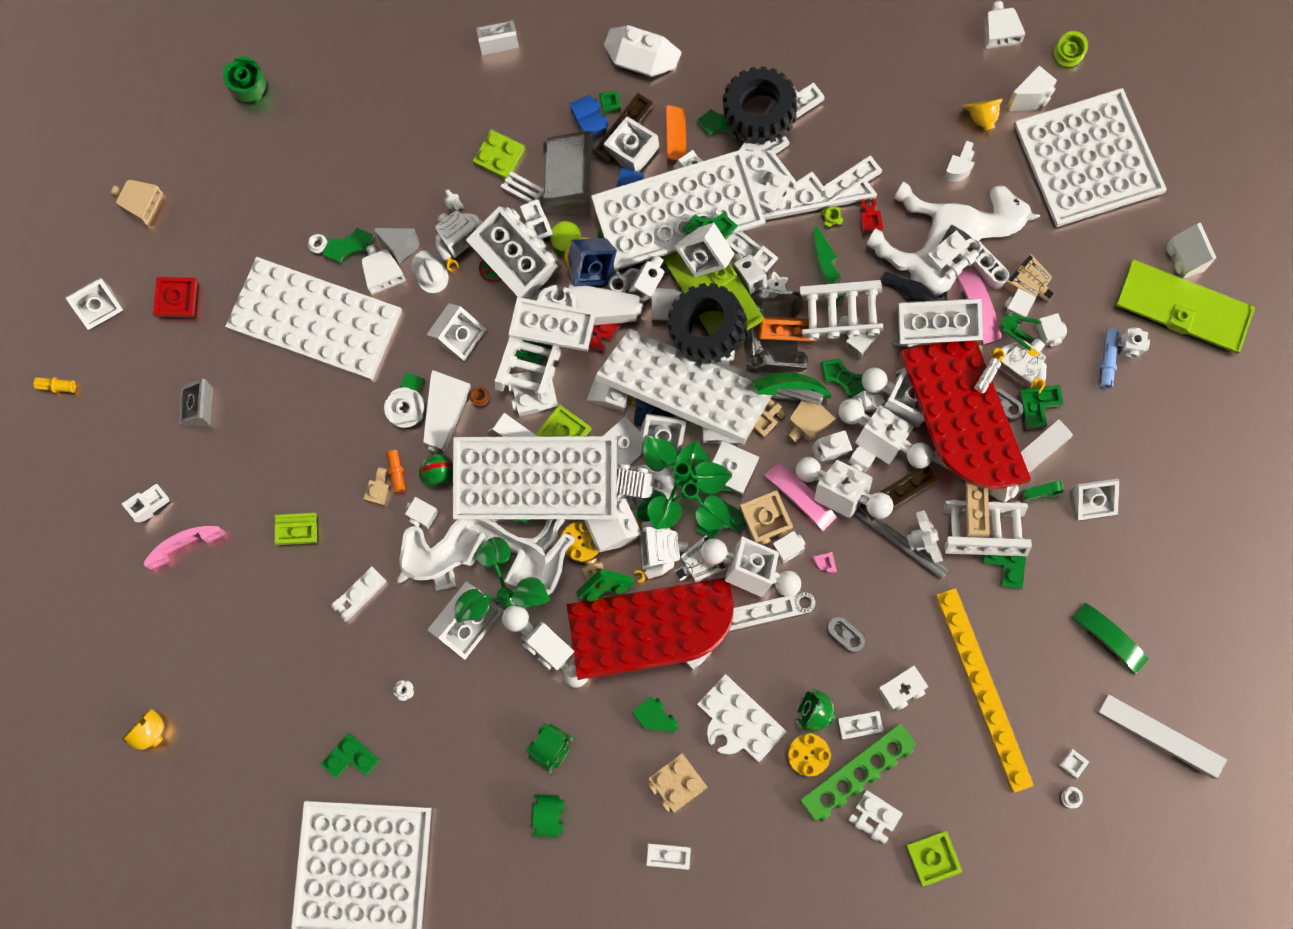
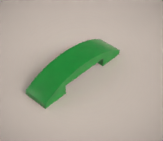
(770, 383)
(1111, 636)

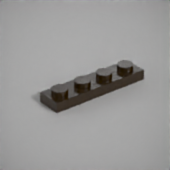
(636, 110)
(907, 487)

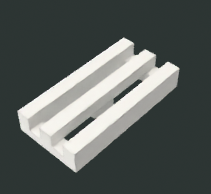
(539, 190)

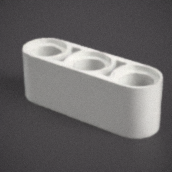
(994, 268)

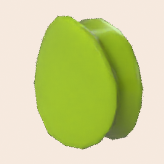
(1070, 49)
(562, 236)

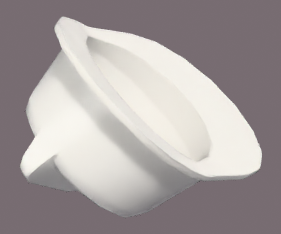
(430, 271)

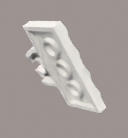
(552, 320)
(739, 721)

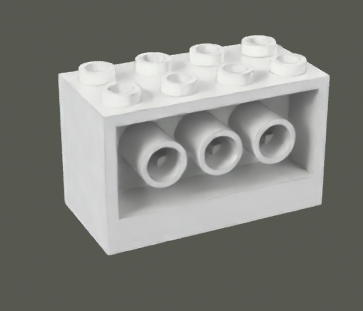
(502, 255)
(940, 321)

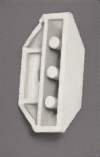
(641, 51)

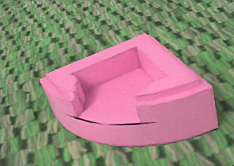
(825, 562)

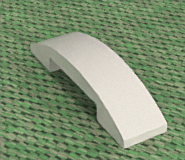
(742, 243)

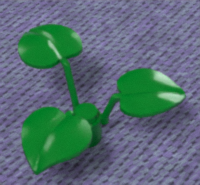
(660, 454)
(712, 513)
(529, 591)

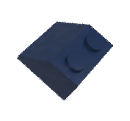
(591, 261)

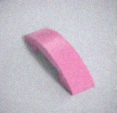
(973, 287)
(801, 495)
(159, 554)

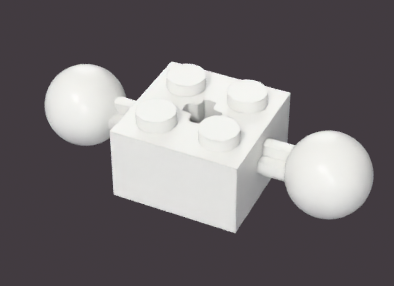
(901, 394)
(885, 434)
(843, 488)
(751, 567)
(542, 640)

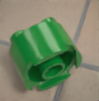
(244, 79)
(549, 747)
(546, 816)

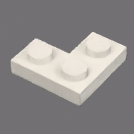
(772, 192)

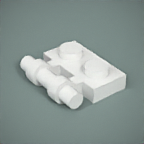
(948, 250)
(880, 812)

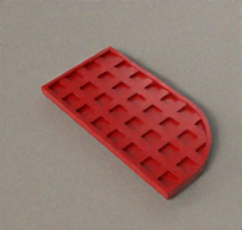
(963, 423)
(649, 627)

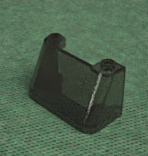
(568, 174)
(774, 354)

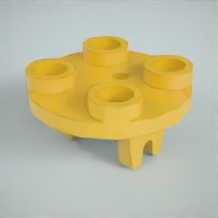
(576, 551)
(816, 762)

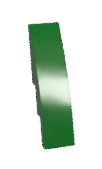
(825, 261)

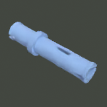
(1108, 366)

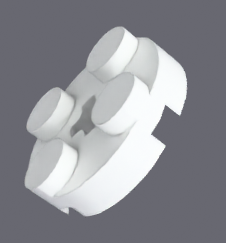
(399, 417)

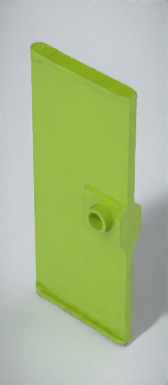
(726, 277)
(1185, 306)

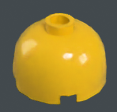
(145, 732)

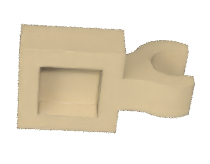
(377, 490)

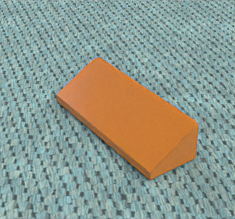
(675, 133)
(783, 328)

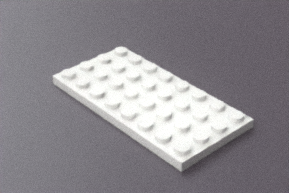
(649, 214)
(314, 318)
(683, 387)
(535, 477)

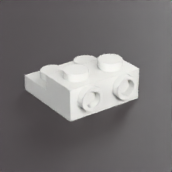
(527, 401)

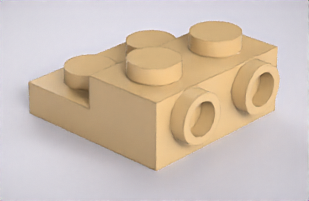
(766, 518)
(676, 783)

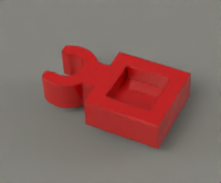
(870, 218)

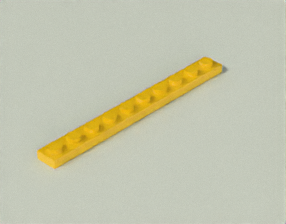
(984, 691)

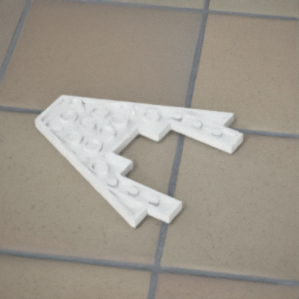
(808, 192)

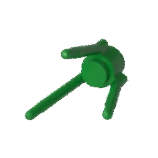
(1010, 326)

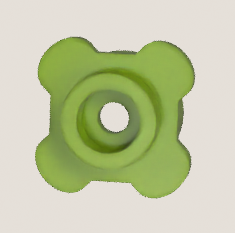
(835, 211)

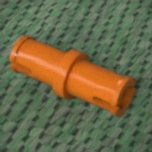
(395, 471)

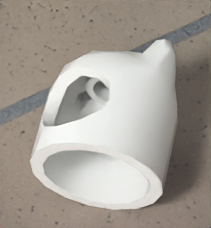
(662, 302)

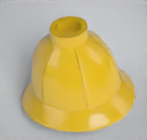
(984, 113)

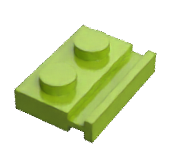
(295, 529)

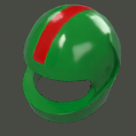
(436, 470)

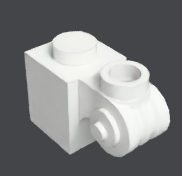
(859, 344)

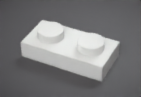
(860, 725)
(668, 856)

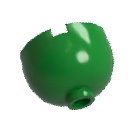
(816, 711)

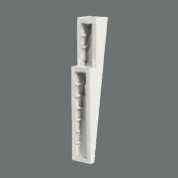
(1163, 737)

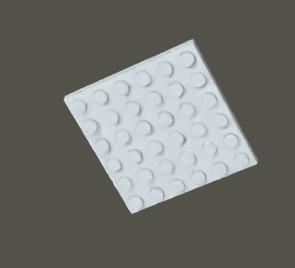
(1089, 157)
(361, 866)

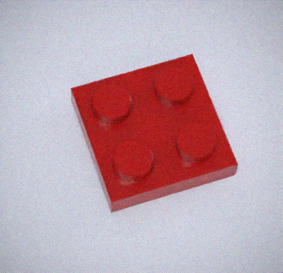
(175, 297)

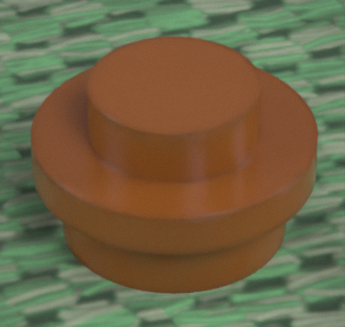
(479, 396)

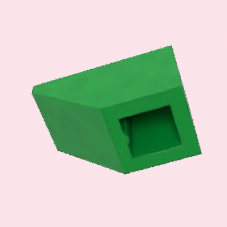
(653, 718)

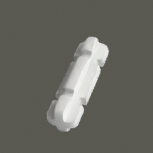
(987, 375)

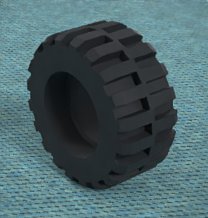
(760, 83)
(695, 303)

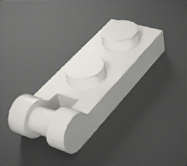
(359, 593)

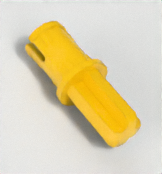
(54, 384)

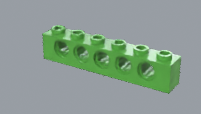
(897, 736)

